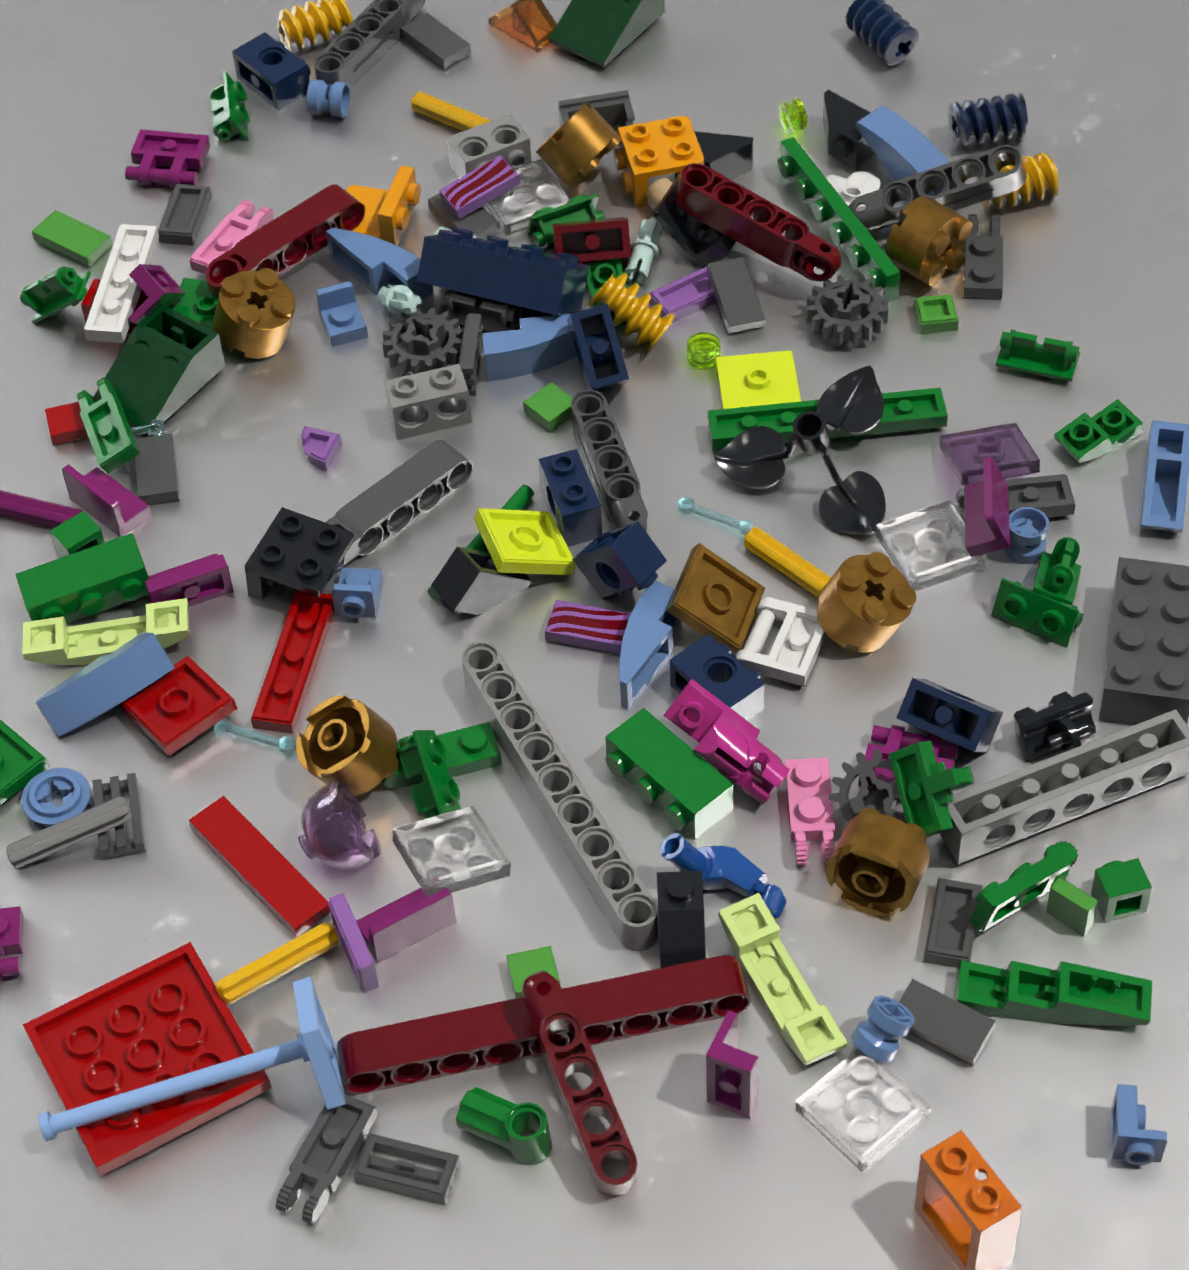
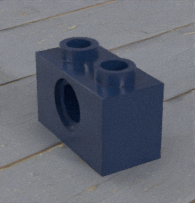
(271, 70)
(598, 348)
(570, 497)
(620, 560)
(719, 673)
(949, 715)

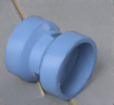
(328, 98)
(1027, 535)
(883, 1028)

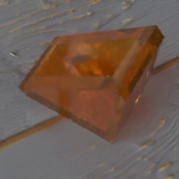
(526, 22)

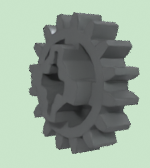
(847, 309)
(422, 342)
(866, 771)

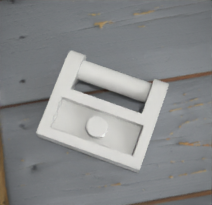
(794, 646)

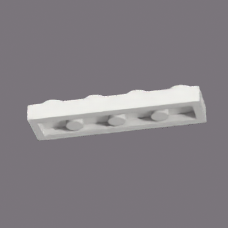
(117, 290)

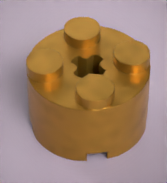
(578, 145)
(928, 240)
(254, 313)
(865, 602)
(348, 745)
(878, 862)

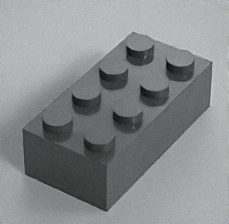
(1147, 643)

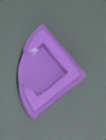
(320, 446)

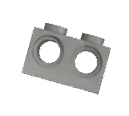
(487, 141)
(428, 401)

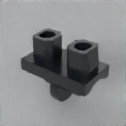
(1055, 727)

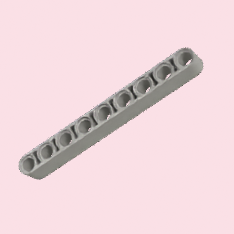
(547, 770)

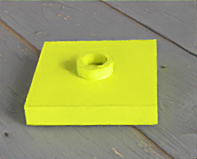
(757, 379)
(524, 542)

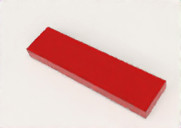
(293, 662)
(260, 866)

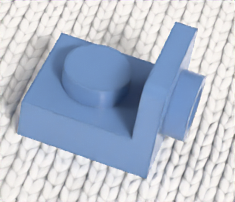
(341, 314)
(357, 592)
(1128, 1130)

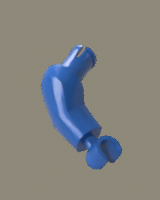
(723, 869)

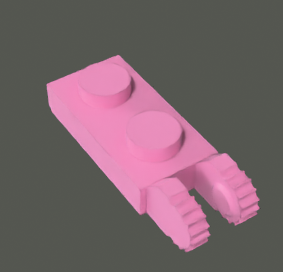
(228, 233)
(809, 806)

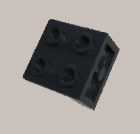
(695, 237)
(296, 554)

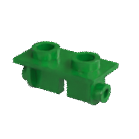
(229, 109)
(576, 209)
(55, 292)
(1050, 359)
(1058, 572)
(1036, 612)
(425, 755)

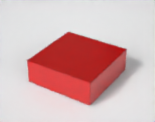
(65, 423)

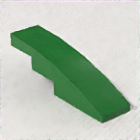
(1057, 996)

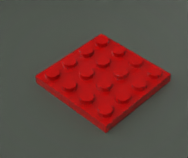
(139, 1033)

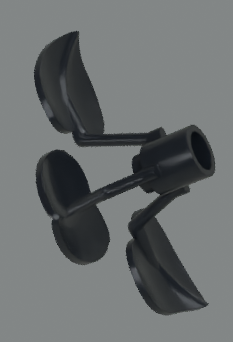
(849, 403)

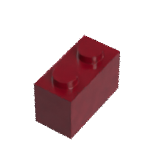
(593, 239)

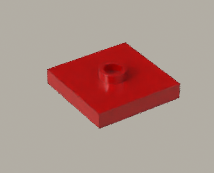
(179, 706)

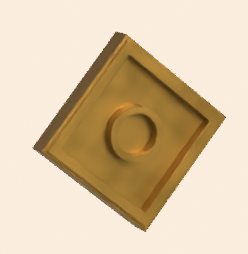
(715, 598)

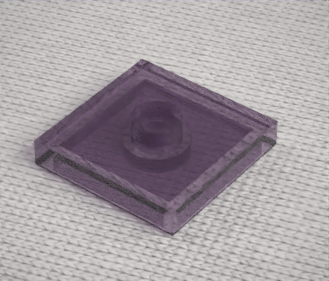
(1002, 442)

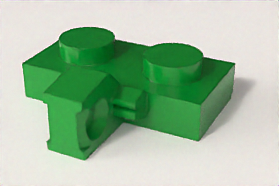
(927, 786)

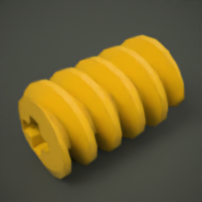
(311, 21)
(1040, 174)
(633, 310)

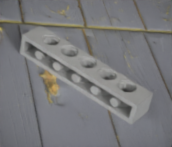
(1067, 786)

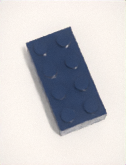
(503, 272)

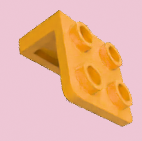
(654, 151)
(388, 210)

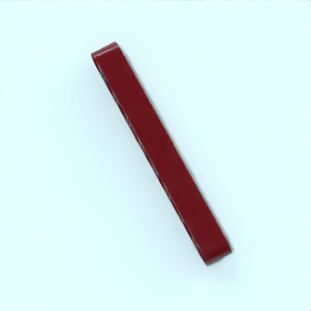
(505, 1034)

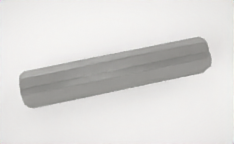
(69, 832)

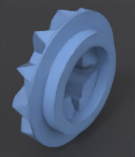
(38, 794)

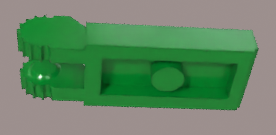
(107, 427)
(466, 752)
(1023, 886)

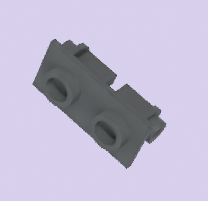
(495, 314)

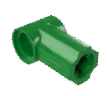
(504, 1123)

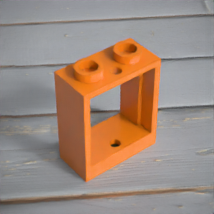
(967, 1215)

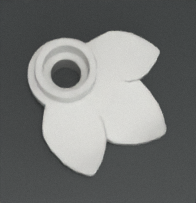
(856, 185)

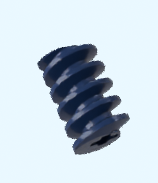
(882, 29)
(988, 118)

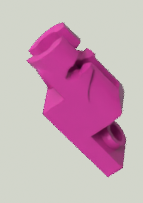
(727, 741)

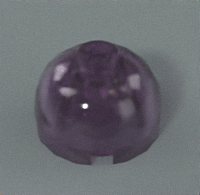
(336, 829)

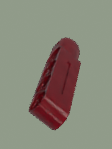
(755, 222)
(289, 237)
(549, 1013)

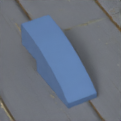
(899, 144)
(375, 261)
(532, 348)
(1166, 477)
(646, 642)
(104, 683)

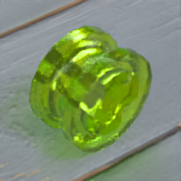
(792, 115)
(703, 341)

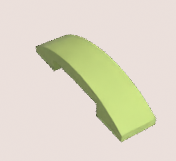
(58, 644)
(777, 981)

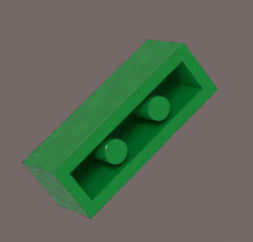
(85, 581)
(668, 773)

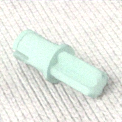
(644, 250)
(398, 299)

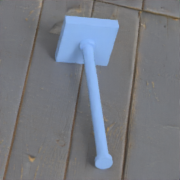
(312, 1044)

